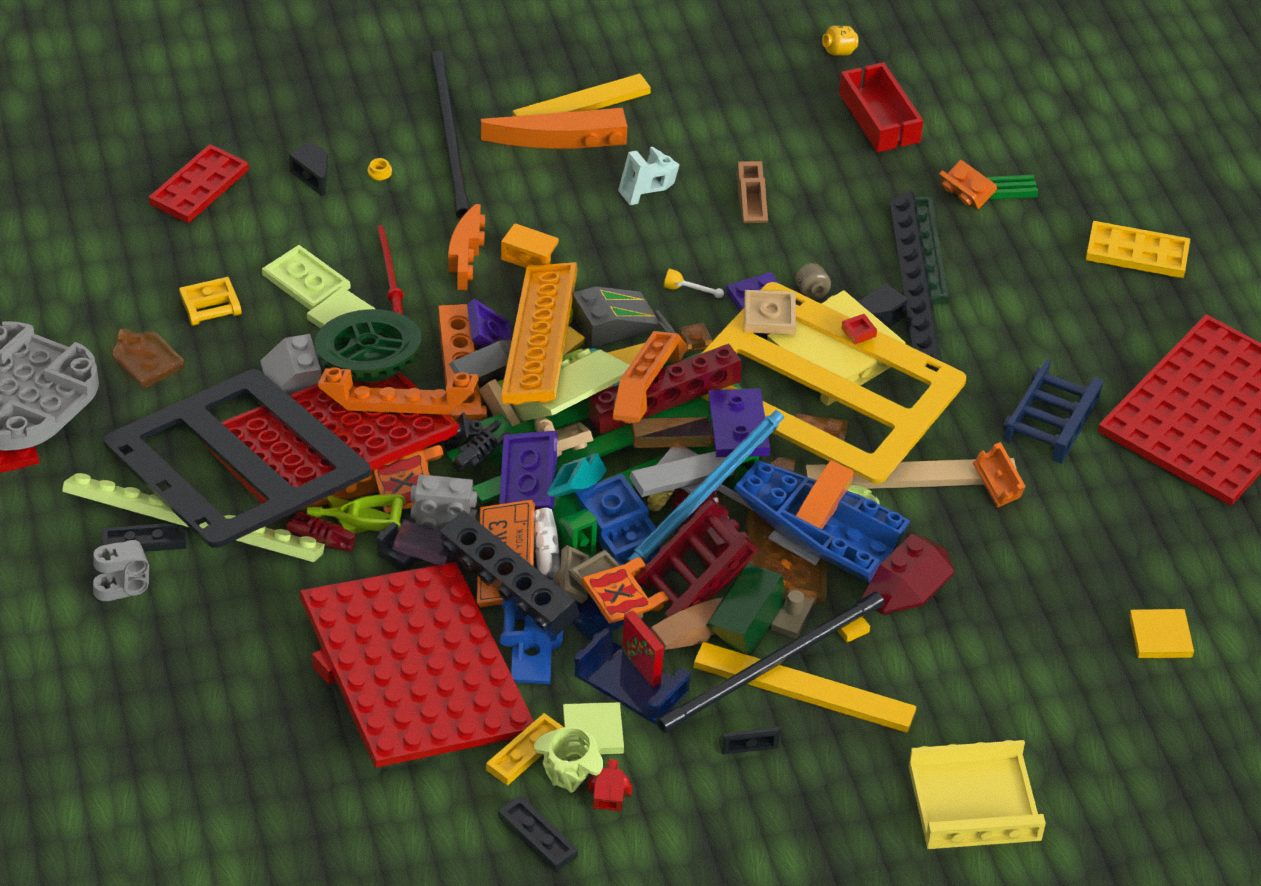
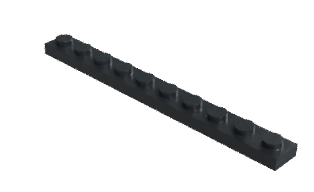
(915, 276)

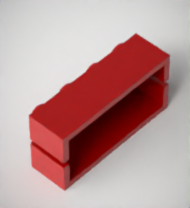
(881, 107)

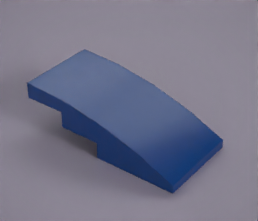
(619, 516)

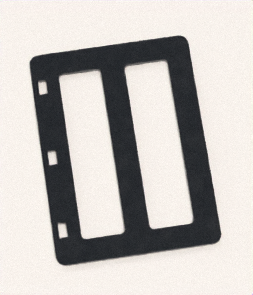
(280, 495)

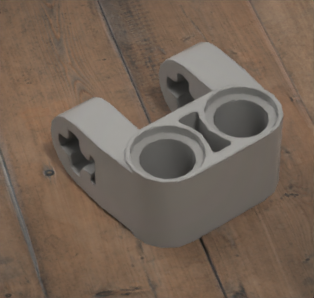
(124, 570)

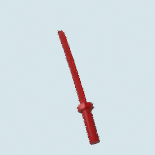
(395, 294)

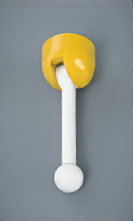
(675, 280)

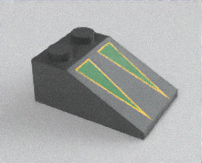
(612, 314)

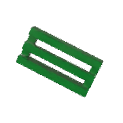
(1014, 187)

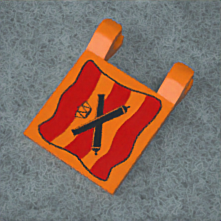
(401, 474)
(618, 592)

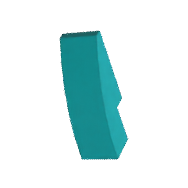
(577, 475)

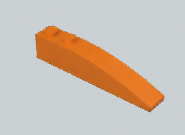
(559, 130)

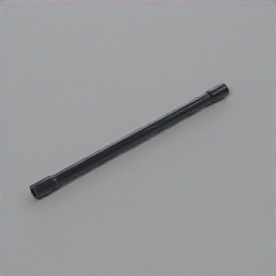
(460, 198)
(681, 713)

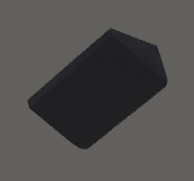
(749, 740)

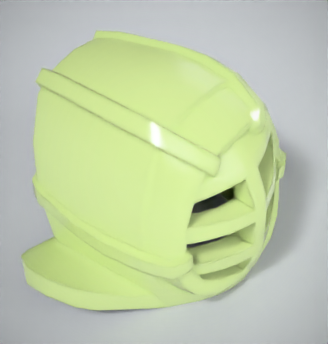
(568, 762)

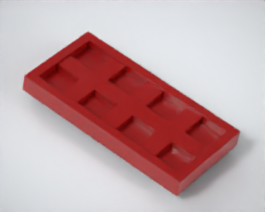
(198, 183)

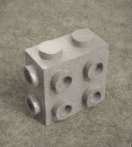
(441, 500)

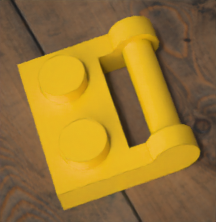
(207, 295)

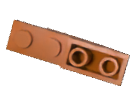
(465, 245)

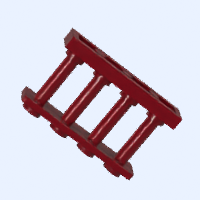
(720, 569)

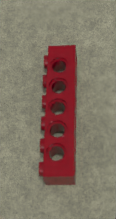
(673, 386)

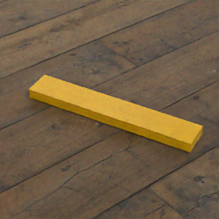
(591, 98)

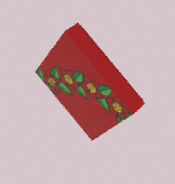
(642, 648)

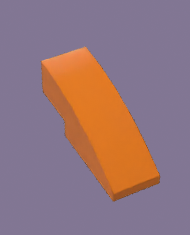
(826, 494)

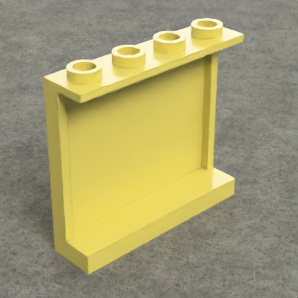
(831, 353)
(974, 794)

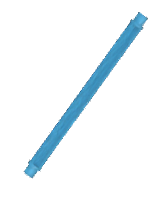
(715, 478)

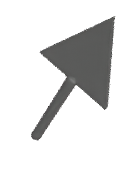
(664, 323)

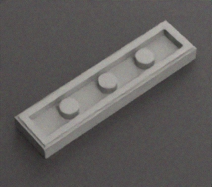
(675, 474)

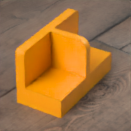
(527, 246)

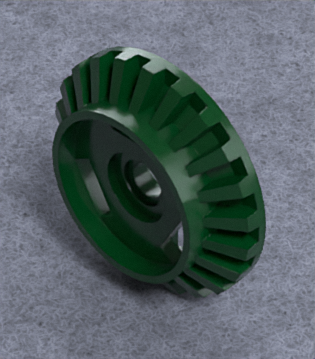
(345, 340)

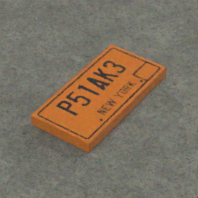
(515, 527)

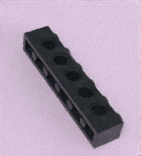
(560, 607)

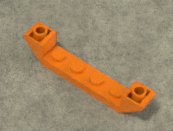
(339, 386)
(631, 395)

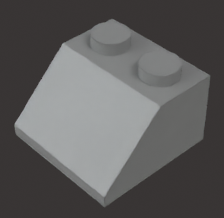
(292, 364)

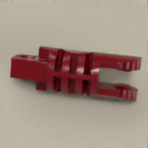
(324, 532)

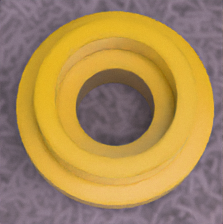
(379, 169)

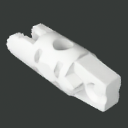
(546, 542)

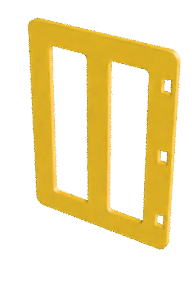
(906, 423)

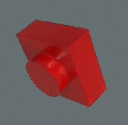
(859, 329)

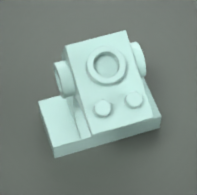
(650, 176)

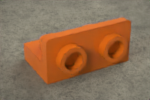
(968, 184)

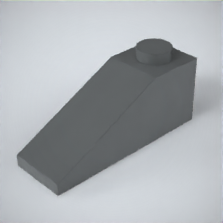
(487, 362)

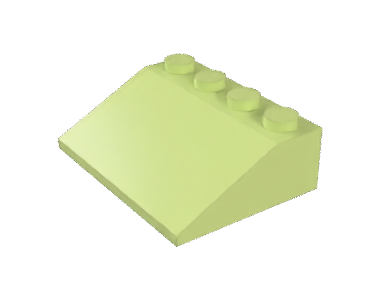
(577, 381)

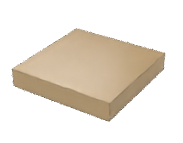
(770, 312)

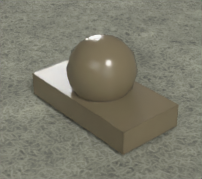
(570, 558)

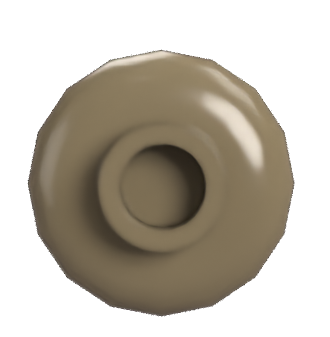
(813, 281)

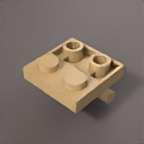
(572, 436)

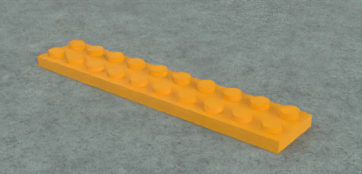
(539, 334)

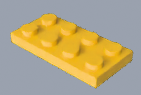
(1138, 249)

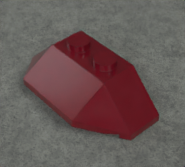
(911, 574)

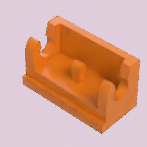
(999, 475)

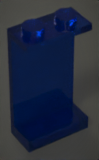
(612, 673)

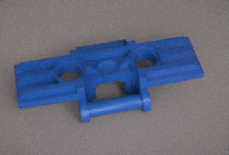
(524, 667)

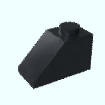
(310, 166)

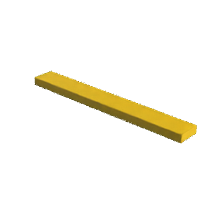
(810, 688)

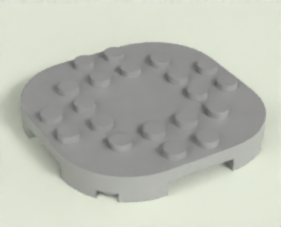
(40, 385)

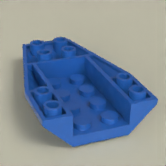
(854, 537)

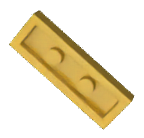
(520, 751)

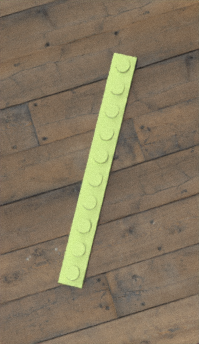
(150, 505)

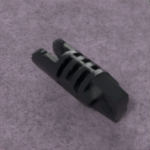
(479, 447)

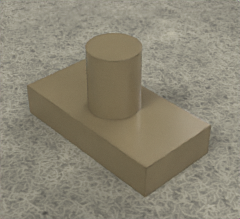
(793, 614)

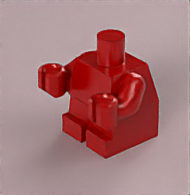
(609, 787)

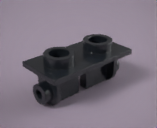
(467, 430)

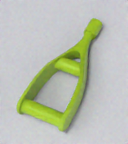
(352, 507)

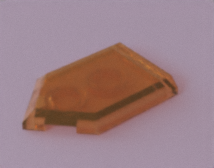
(146, 356)

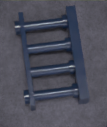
(1069, 427)

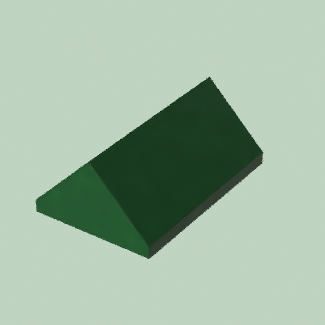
(748, 608)

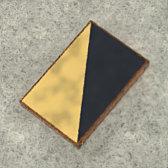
(672, 432)

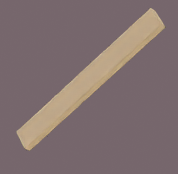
(918, 474)

